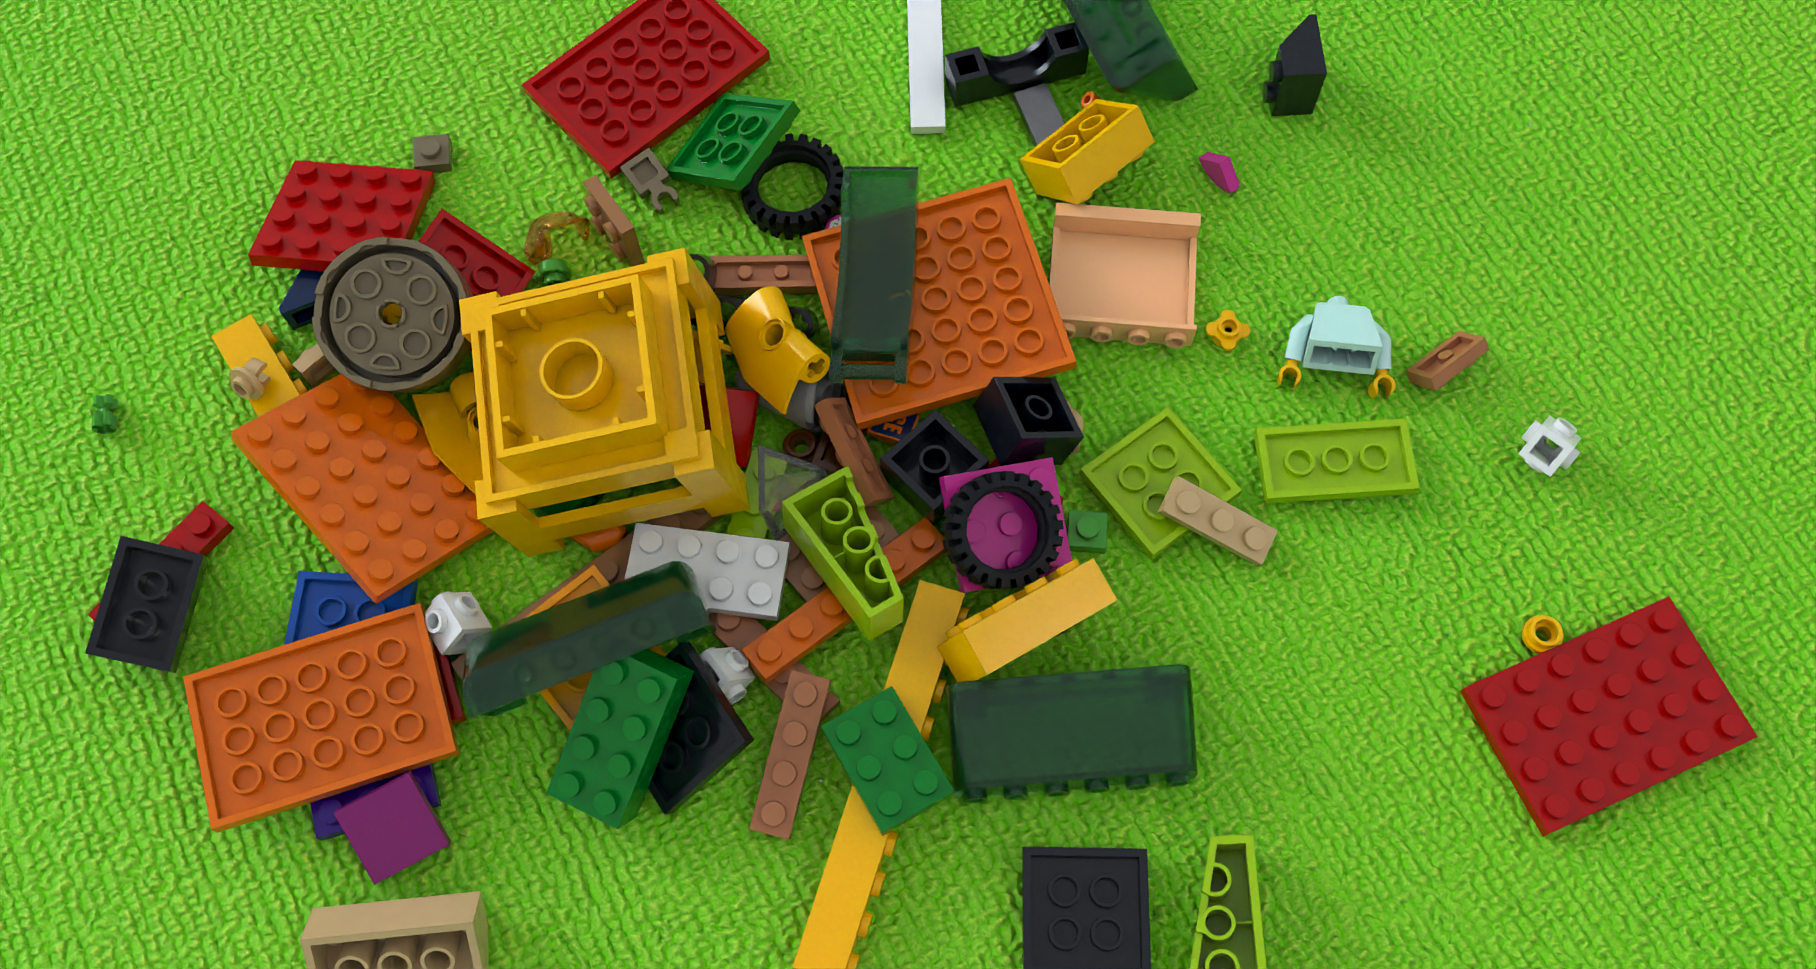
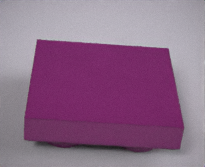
(392, 827)

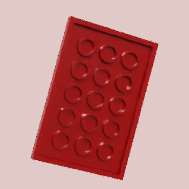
(644, 76)
(1607, 715)

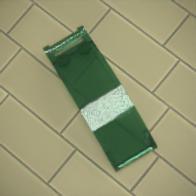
(876, 273)

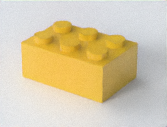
(1087, 151)

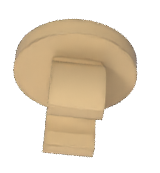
(250, 380)

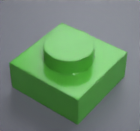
(1087, 531)

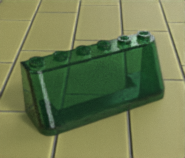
(1132, 48)
(582, 637)
(1071, 732)

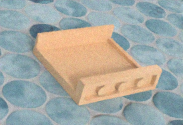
(1125, 273)

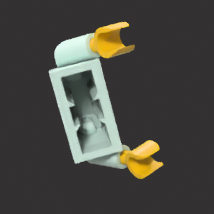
(1340, 340)

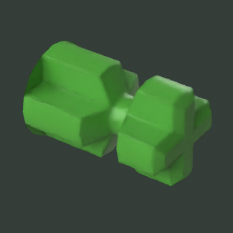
(103, 419)

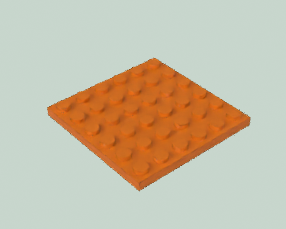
(976, 307)

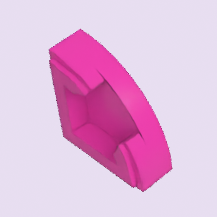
(1220, 171)

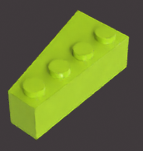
(844, 549)
(1229, 909)

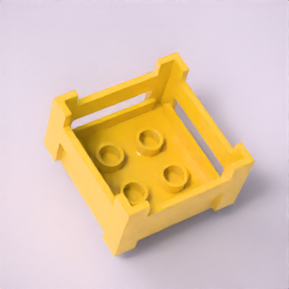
(599, 395)

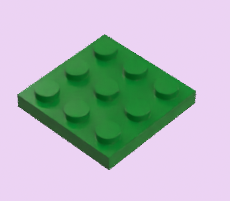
(733, 141)

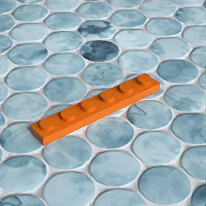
(825, 615)

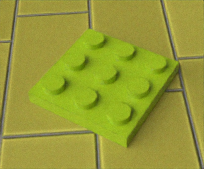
(1139, 470)

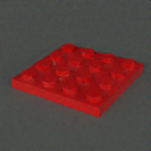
(335, 207)

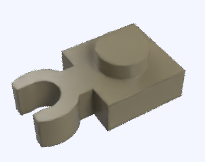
(649, 177)

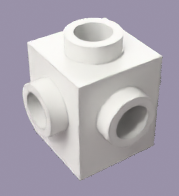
(1540, 454)
(455, 621)
(729, 670)

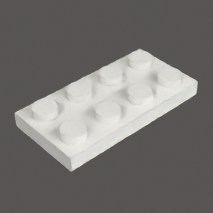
(734, 571)

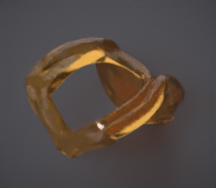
(538, 240)

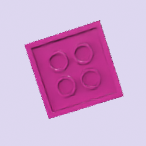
(1003, 525)

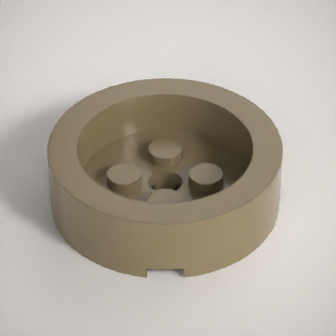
(399, 356)

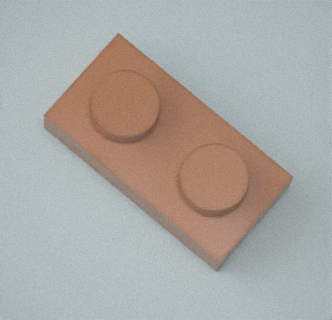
(1447, 360)

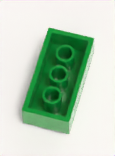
(620, 736)

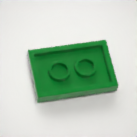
(887, 760)

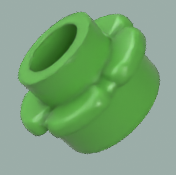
(553, 271)

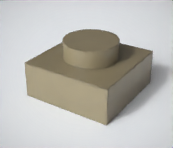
(433, 153)

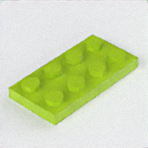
(1336, 461)

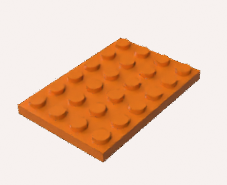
(364, 482)
(319, 717)

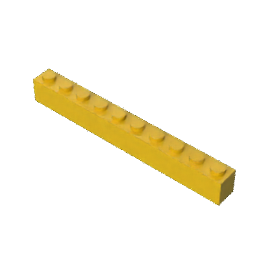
(859, 848)

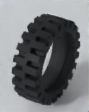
(803, 220)
(1047, 530)

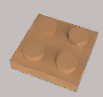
(611, 220)

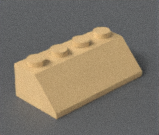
(399, 934)

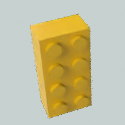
(1025, 620)

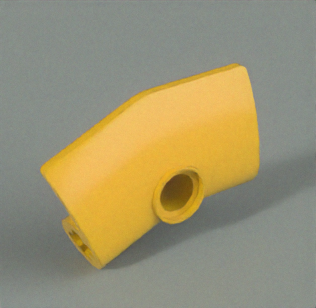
(771, 349)
(453, 429)

